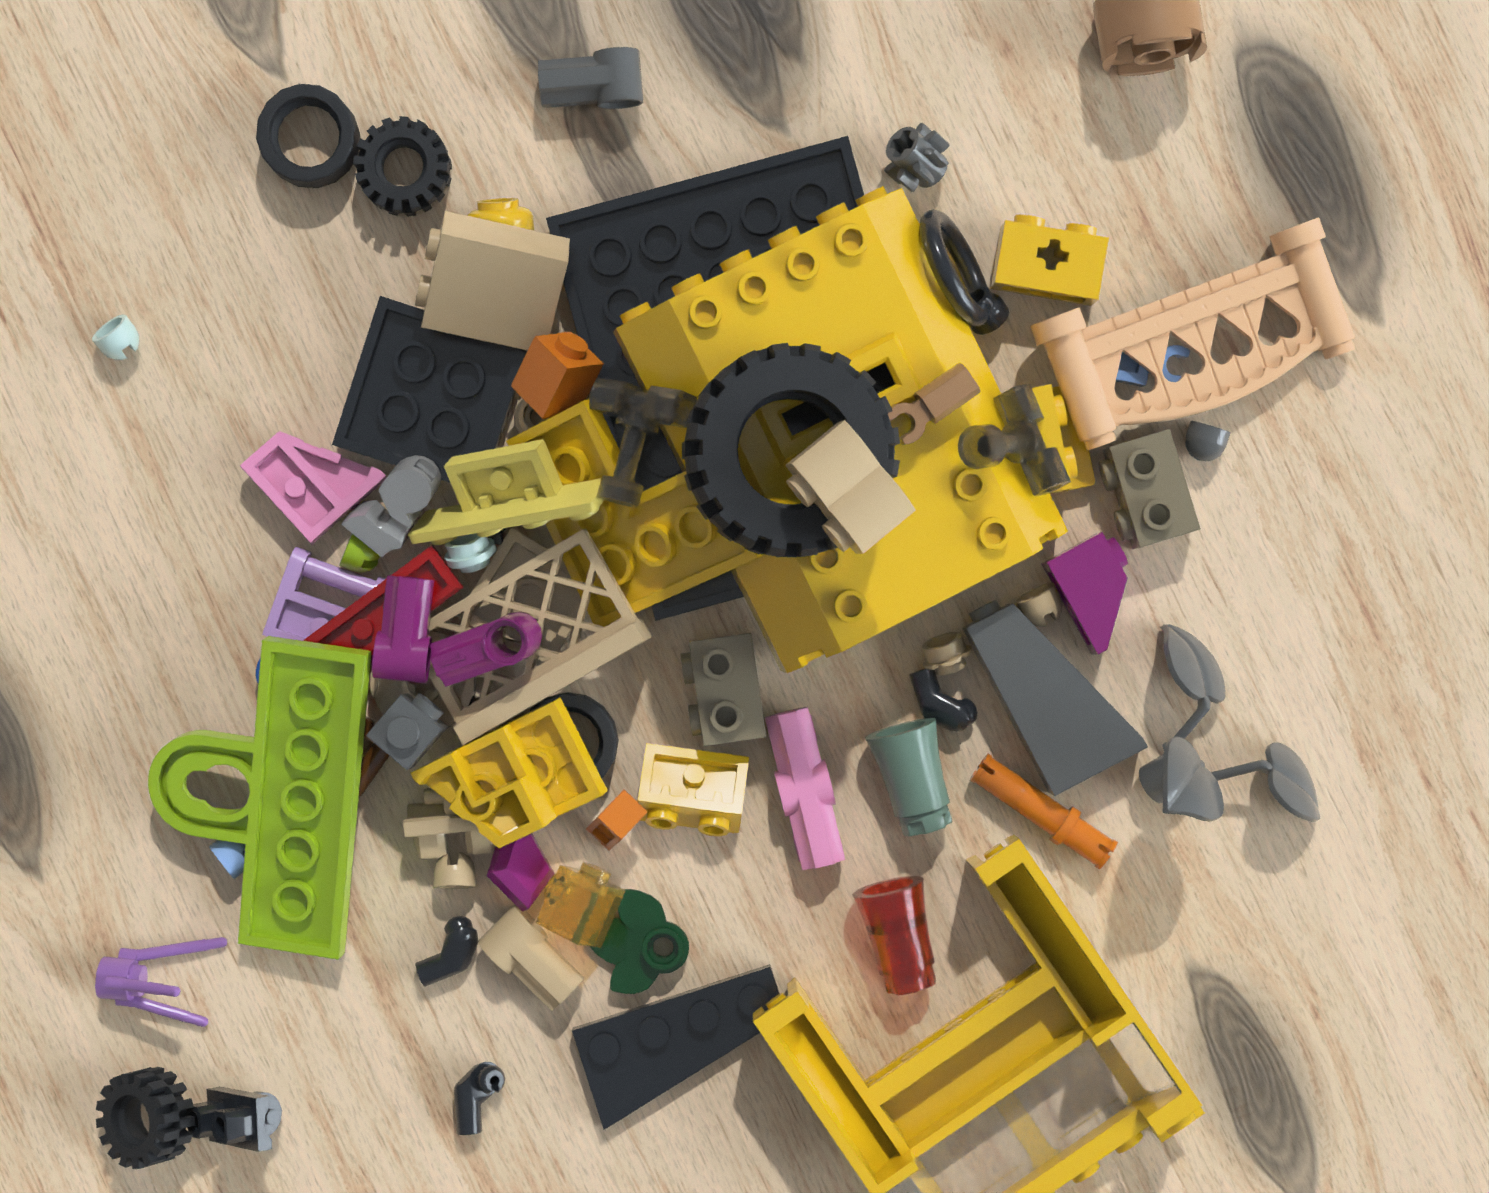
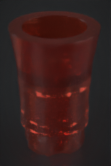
(898, 932)

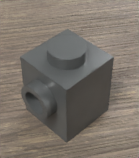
(408, 729)

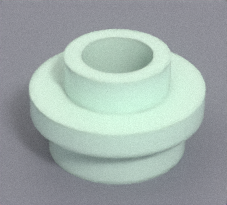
(469, 552)

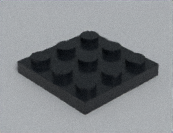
(425, 391)

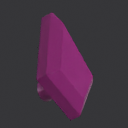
(520, 871)

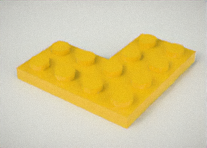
(648, 548)

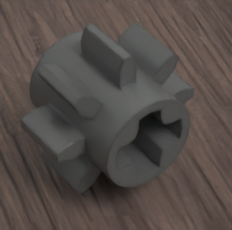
(916, 157)

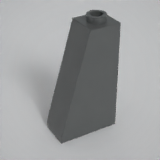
(1052, 706)

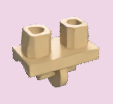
(433, 820)

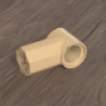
(521, 948)

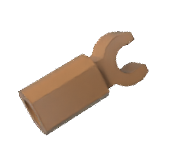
(936, 401)

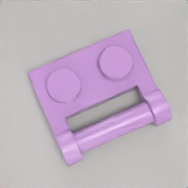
(299, 614)

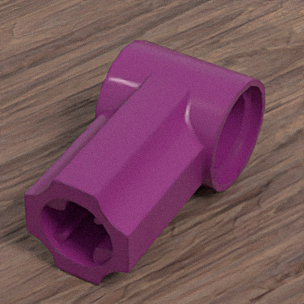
(403, 643)
(483, 648)

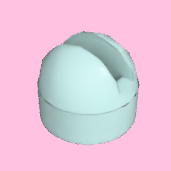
(116, 336)

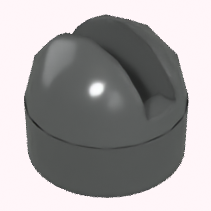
(1205, 441)

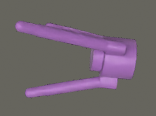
(127, 982)

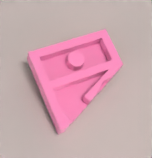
(310, 482)

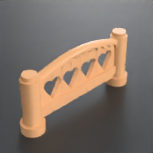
(1089, 356)

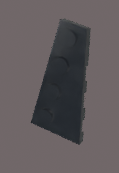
(664, 1042)

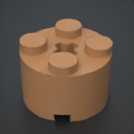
(1148, 34)

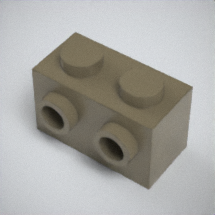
(1148, 490)
(725, 689)

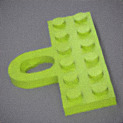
(301, 795)

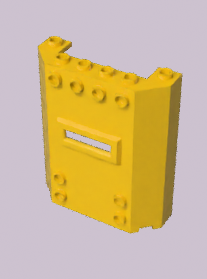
(870, 295)

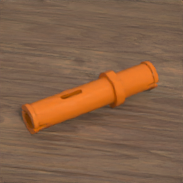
(1061, 823)

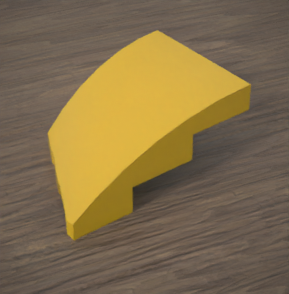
(517, 775)

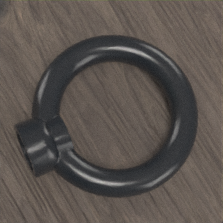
(975, 303)

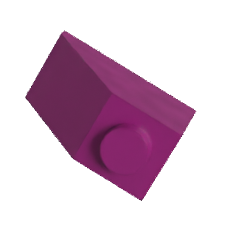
(1091, 586)

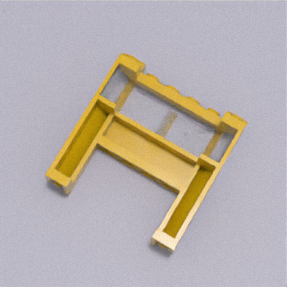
(1011, 1088)

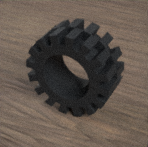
(402, 135)
(124, 1121)

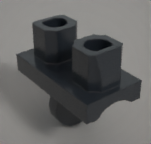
(237, 1118)

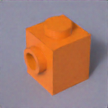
(556, 373)

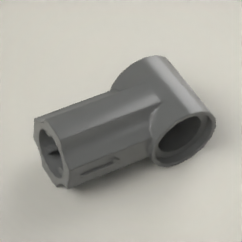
(606, 79)

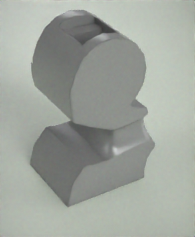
(405, 495)

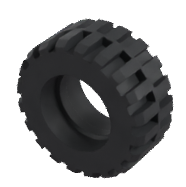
(733, 398)

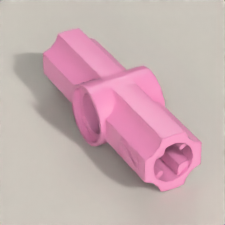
(805, 788)

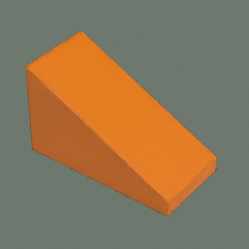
(616, 820)

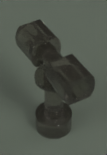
(639, 415)
(1018, 441)

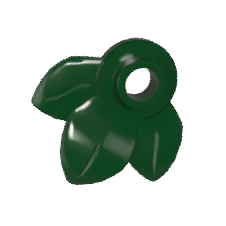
(632, 940)

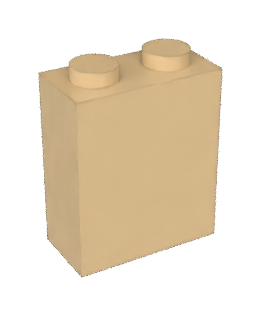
(492, 280)

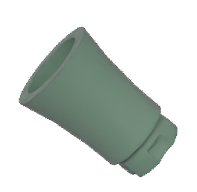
(913, 774)

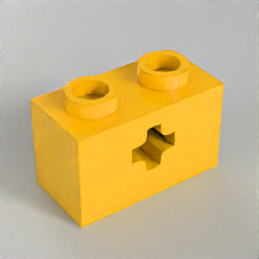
(1022, 272)

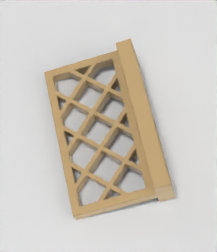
(563, 667)

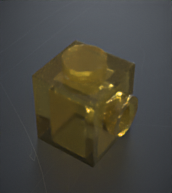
(580, 904)

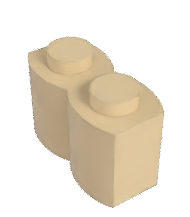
(848, 488)

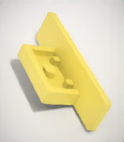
(504, 491)

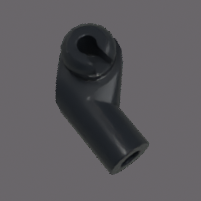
(948, 711)
(455, 953)
(471, 1092)

